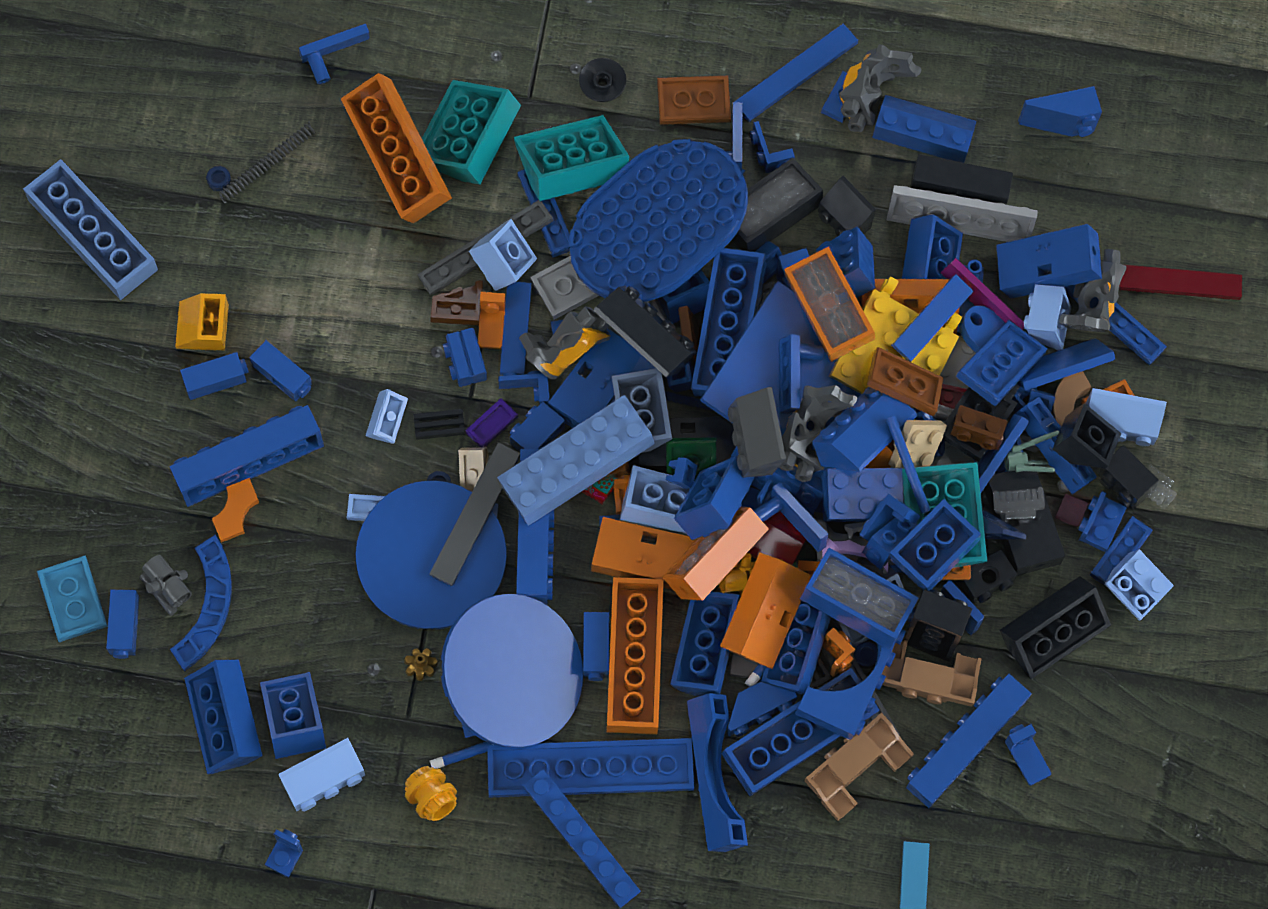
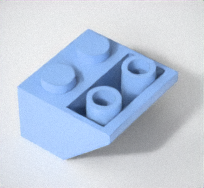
(1138, 583)

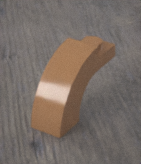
(1067, 393)

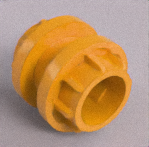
(430, 793)

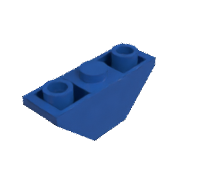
(758, 705)

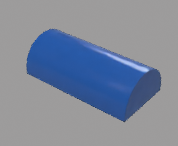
(800, 651)
(700, 659)

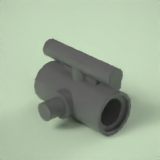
(165, 583)

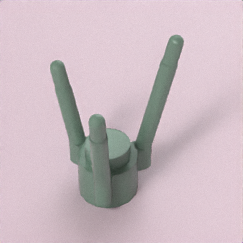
(1018, 460)

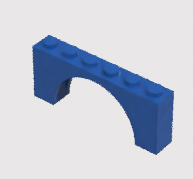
(844, 709)

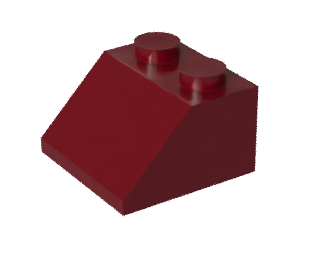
(780, 541)

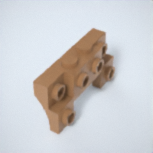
(932, 680)
(852, 759)

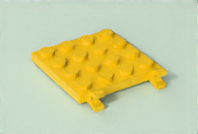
(888, 322)

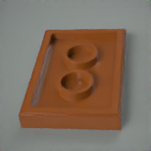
(693, 100)
(905, 381)

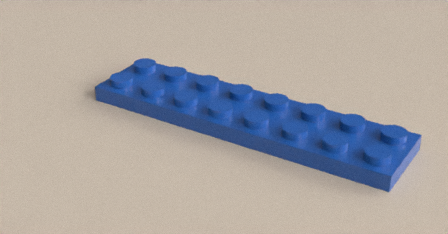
(594, 766)

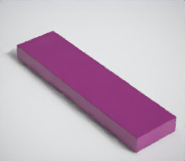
(981, 294)

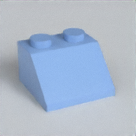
(503, 255)
(1046, 306)

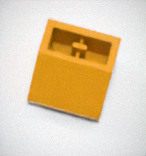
(202, 322)

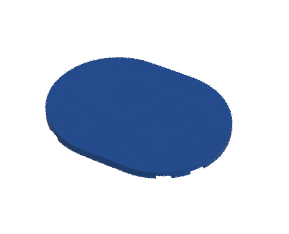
(659, 219)

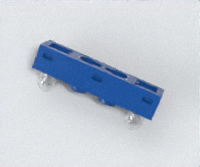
(1042, 422)

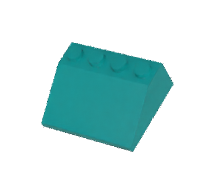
(469, 129)
(571, 157)
(961, 489)

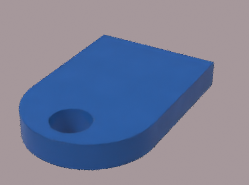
(987, 325)

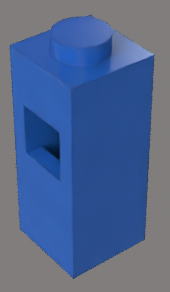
(281, 371)
(214, 375)
(122, 623)
(596, 646)

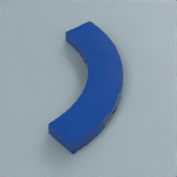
(214, 608)

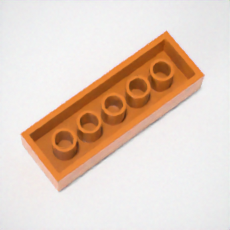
(396, 148)
(635, 656)

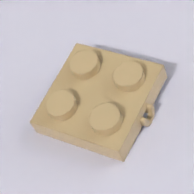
(922, 441)

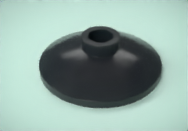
(602, 70)

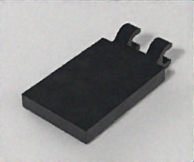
(975, 401)

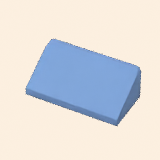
(386, 416)

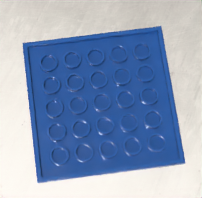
(756, 359)

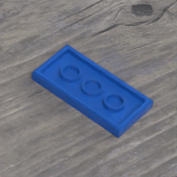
(1001, 362)
(1066, 363)

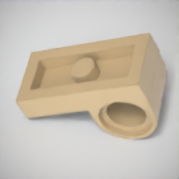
(471, 465)

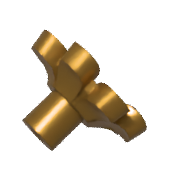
(420, 664)

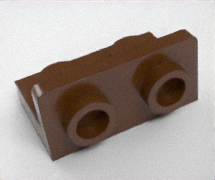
(978, 428)

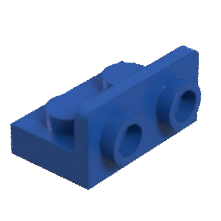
(1102, 523)

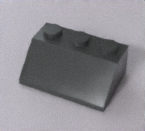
(757, 433)

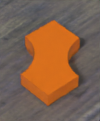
(239, 501)

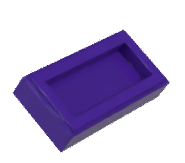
(491, 423)

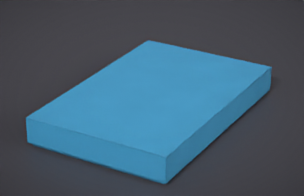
(72, 598)

